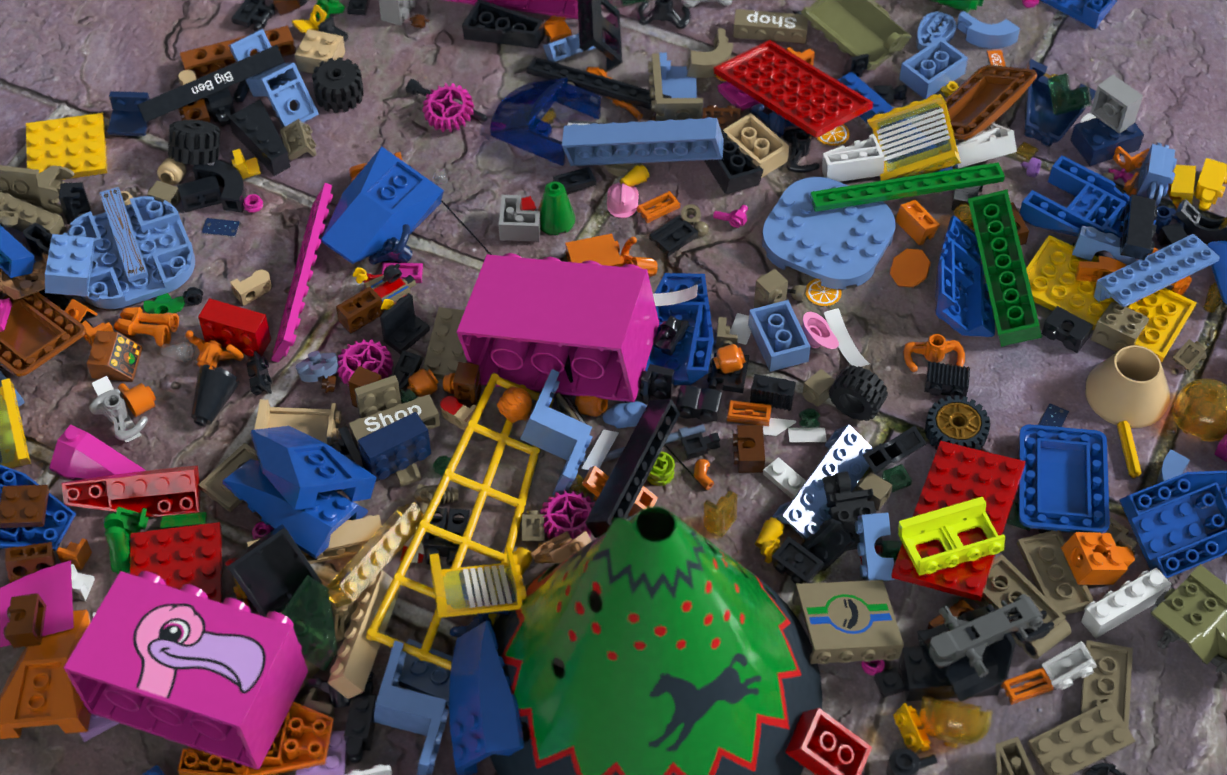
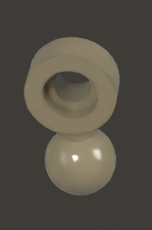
(8, 218)
(700, 226)

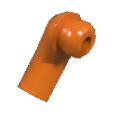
(700, 471)

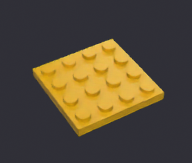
(68, 143)

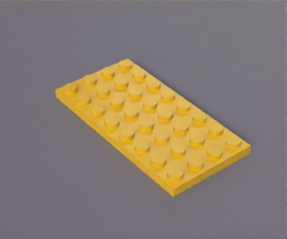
(1055, 284)

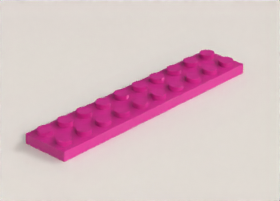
(302, 274)

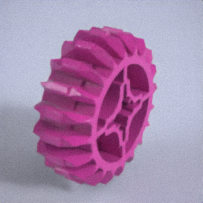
(452, 113)
(367, 355)
(556, 512)

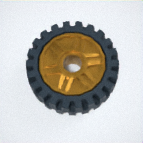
(947, 415)

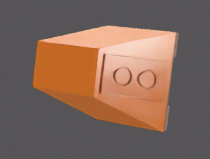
(41, 690)
(298, 745)

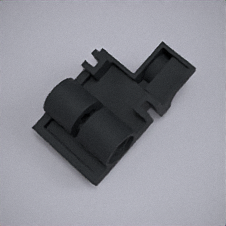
(847, 504)

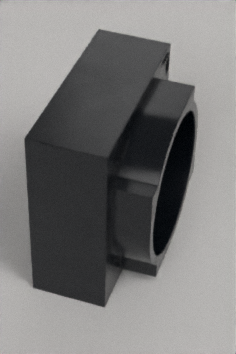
(271, 571)

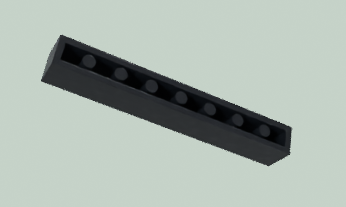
(633, 465)

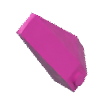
(86, 457)

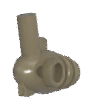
(425, 493)

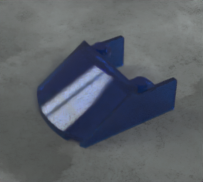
(520, 115)

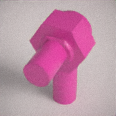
(736, 217)

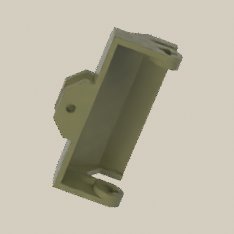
(858, 28)

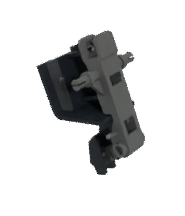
(979, 645)

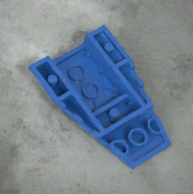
(961, 284)
(694, 351)
(308, 527)
(480, 702)

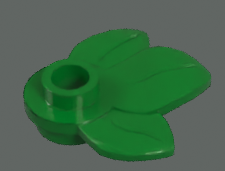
(164, 304)

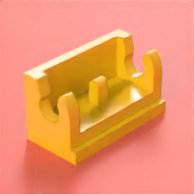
(1183, 183)

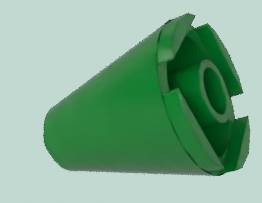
(556, 210)

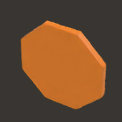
(910, 267)

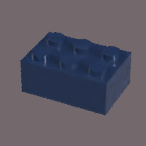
(1099, 141)
(395, 446)

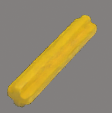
(1129, 449)

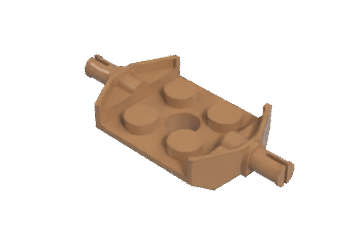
(22, 286)
(559, 548)

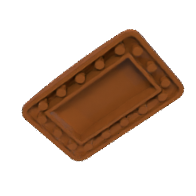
(986, 98)
(35, 333)

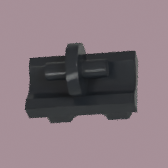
(671, 333)

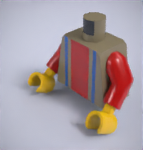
(389, 292)

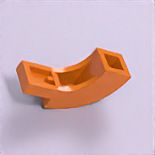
(1095, 270)
(596, 480)

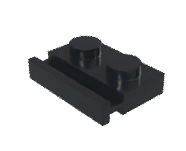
(673, 235)

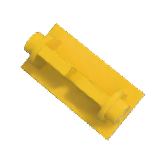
(908, 722)

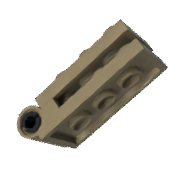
(1007, 584)

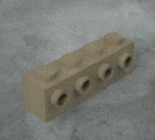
(31, 214)

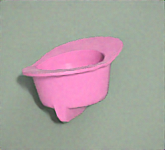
(622, 200)
(818, 331)

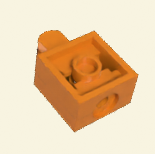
(1096, 558)

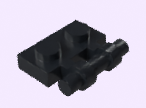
(249, 11)
(732, 381)

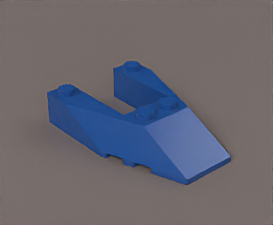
(1095, 202)

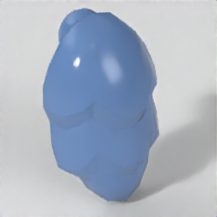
(624, 414)

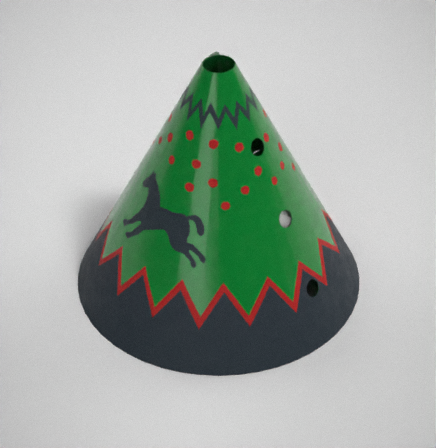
(673, 672)

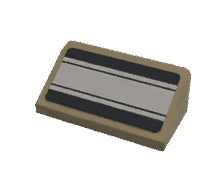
(567, 407)

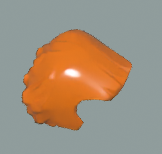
(515, 404)

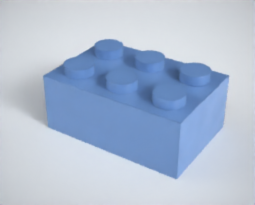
(933, 68)
(69, 265)
(779, 335)

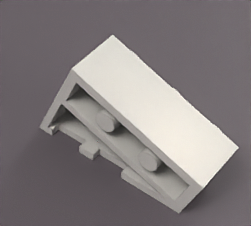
(854, 162)

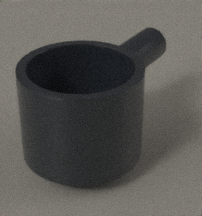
(906, 762)

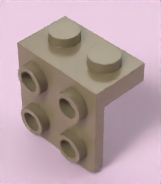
(1119, 327)

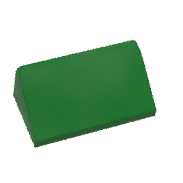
(182, 520)

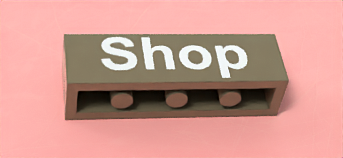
(770, 26)
(421, 405)

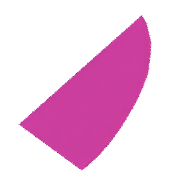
(54, 588)

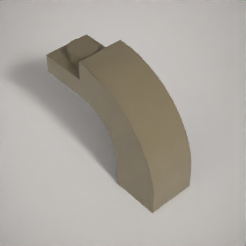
(703, 63)

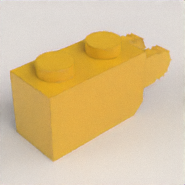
(1210, 183)

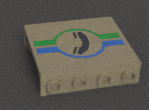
(849, 621)

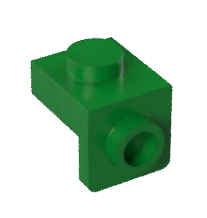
(330, 7)
(133, 520)

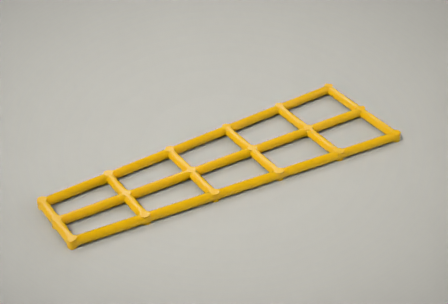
(463, 541)

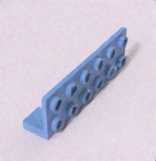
(675, 80)
(1156, 271)
(809, 505)

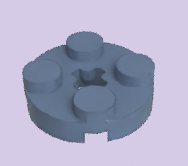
(317, 366)

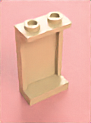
(313, 422)

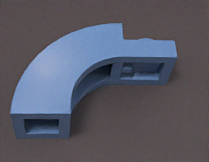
(987, 35)

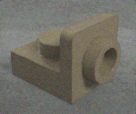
(724, 337)
(1190, 355)
(532, 527)
(321, 706)

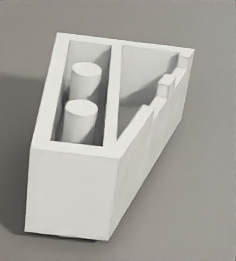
(990, 144)

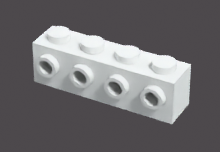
(1124, 603)

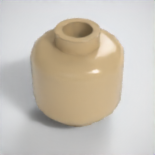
(171, 171)

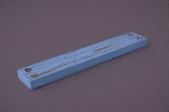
(124, 234)

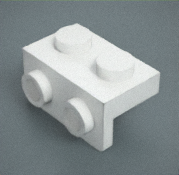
(1069, 666)

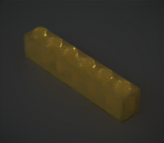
(375, 555)

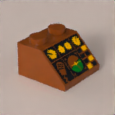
(113, 357)

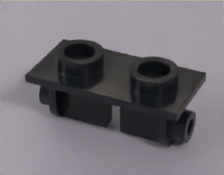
(259, 368)

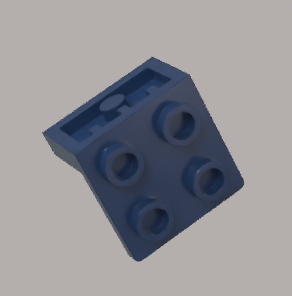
(126, 116)

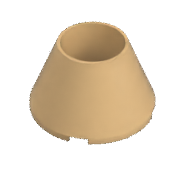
(1123, 399)

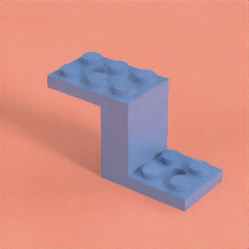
(279, 83)
(557, 434)
(411, 710)

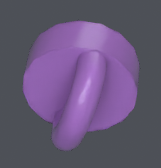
(1032, 167)

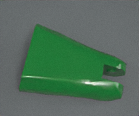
(119, 543)

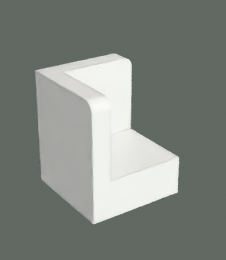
(80, 584)

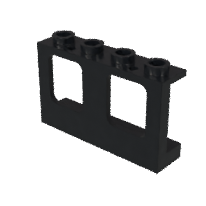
(591, 29)

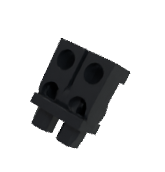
(436, 545)

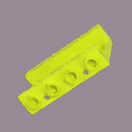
(944, 526)

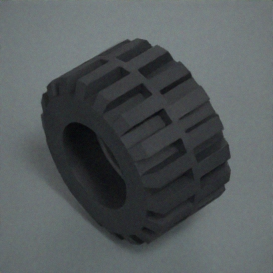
(858, 393)

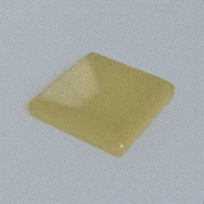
(1026, 150)

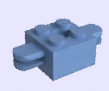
(1156, 172)

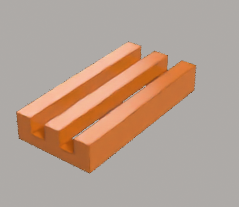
(660, 208)
(749, 416)
(1030, 693)

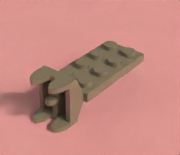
(35, 187)

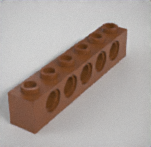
(218, 55)

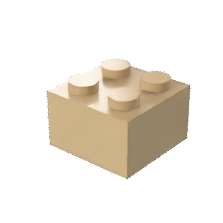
(316, 48)

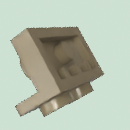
(298, 139)

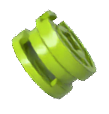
(662, 470)

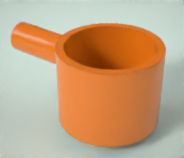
(138, 399)

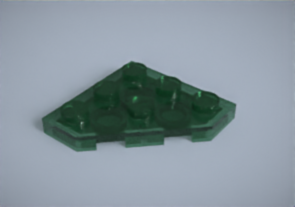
(313, 622)

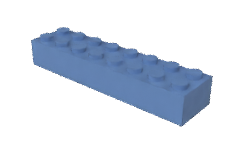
(643, 142)

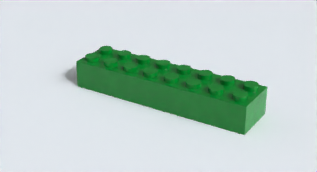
(1004, 268)

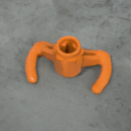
(642, 262)
(933, 350)
(212, 352)

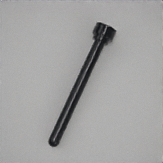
(414, 87)

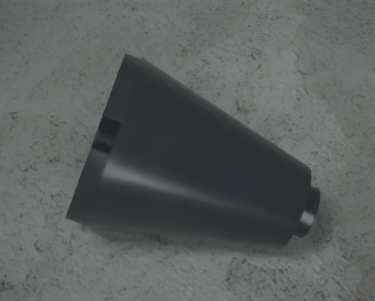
(211, 393)

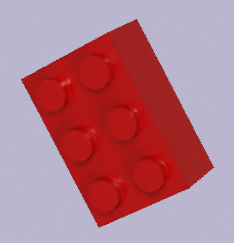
(235, 326)
(827, 746)

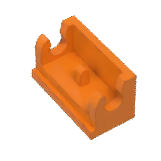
(916, 222)

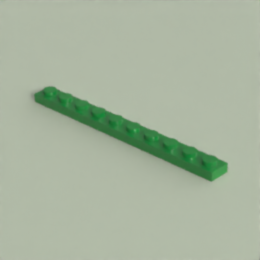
(906, 187)

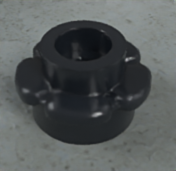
(193, 296)

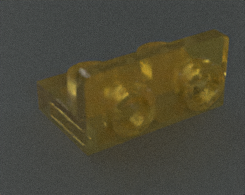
(721, 516)

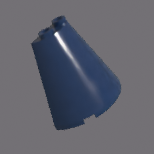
(1039, 115)

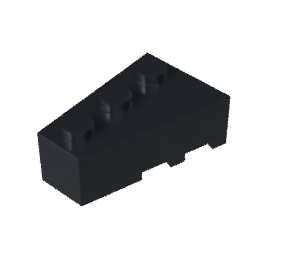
(1138, 227)

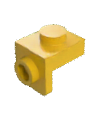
(246, 167)

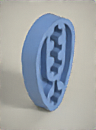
(927, 28)

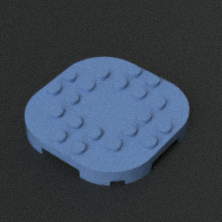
(830, 244)
(162, 245)

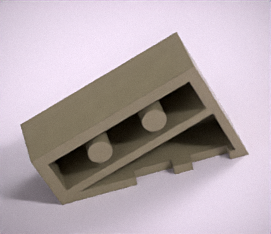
(1012, 758)

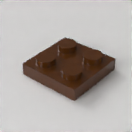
(23, 506)

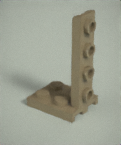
(670, 107)
(380, 397)

